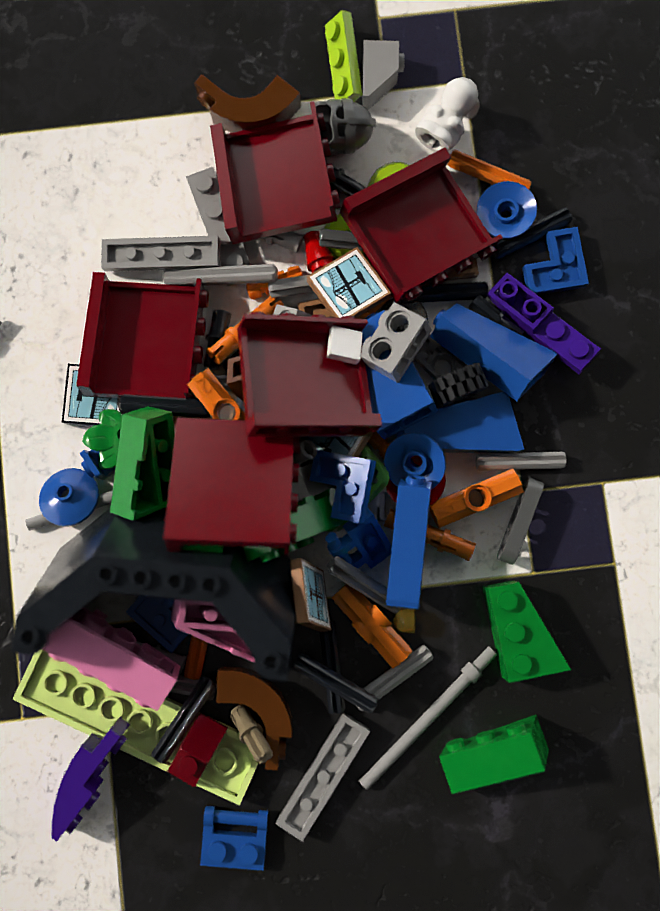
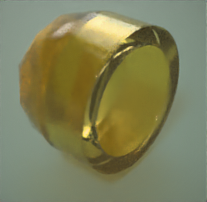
(405, 620)

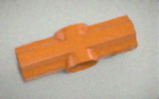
(213, 394)
(493, 491)
(372, 625)

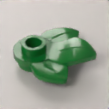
(105, 438)

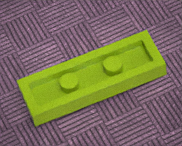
(343, 57)

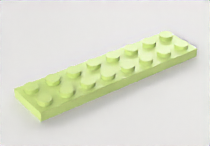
(93, 708)

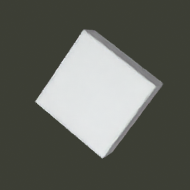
(344, 345)

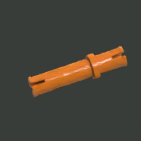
(229, 341)
(441, 539)

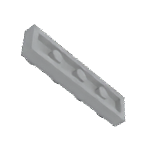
(207, 198)
(160, 253)
(322, 776)

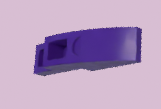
(541, 324)
(82, 778)

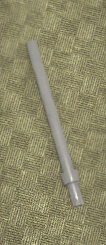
(470, 674)

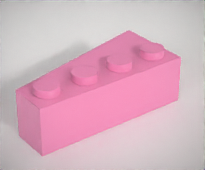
(114, 658)

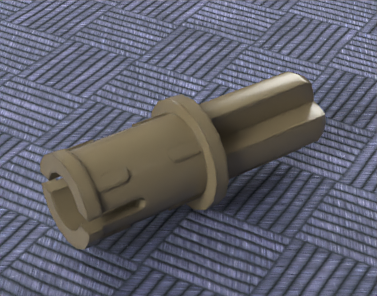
(251, 733)

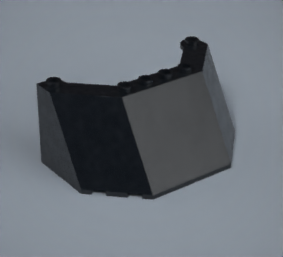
(133, 559)

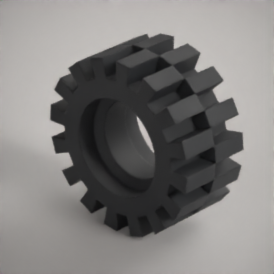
(458, 385)

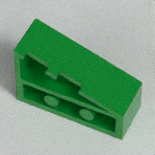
(143, 463)
(311, 518)
(519, 634)
(495, 755)

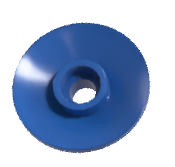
(507, 197)
(400, 463)
(79, 502)

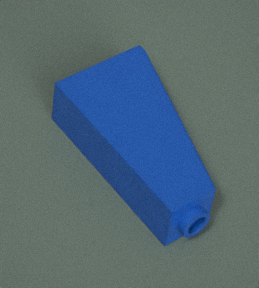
(505, 356)
(400, 402)
(473, 426)
(409, 542)

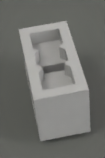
(402, 345)

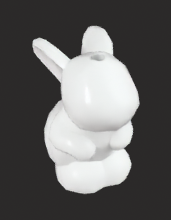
(444, 122)

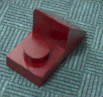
(197, 749)

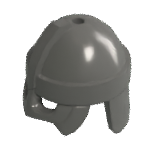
(347, 125)

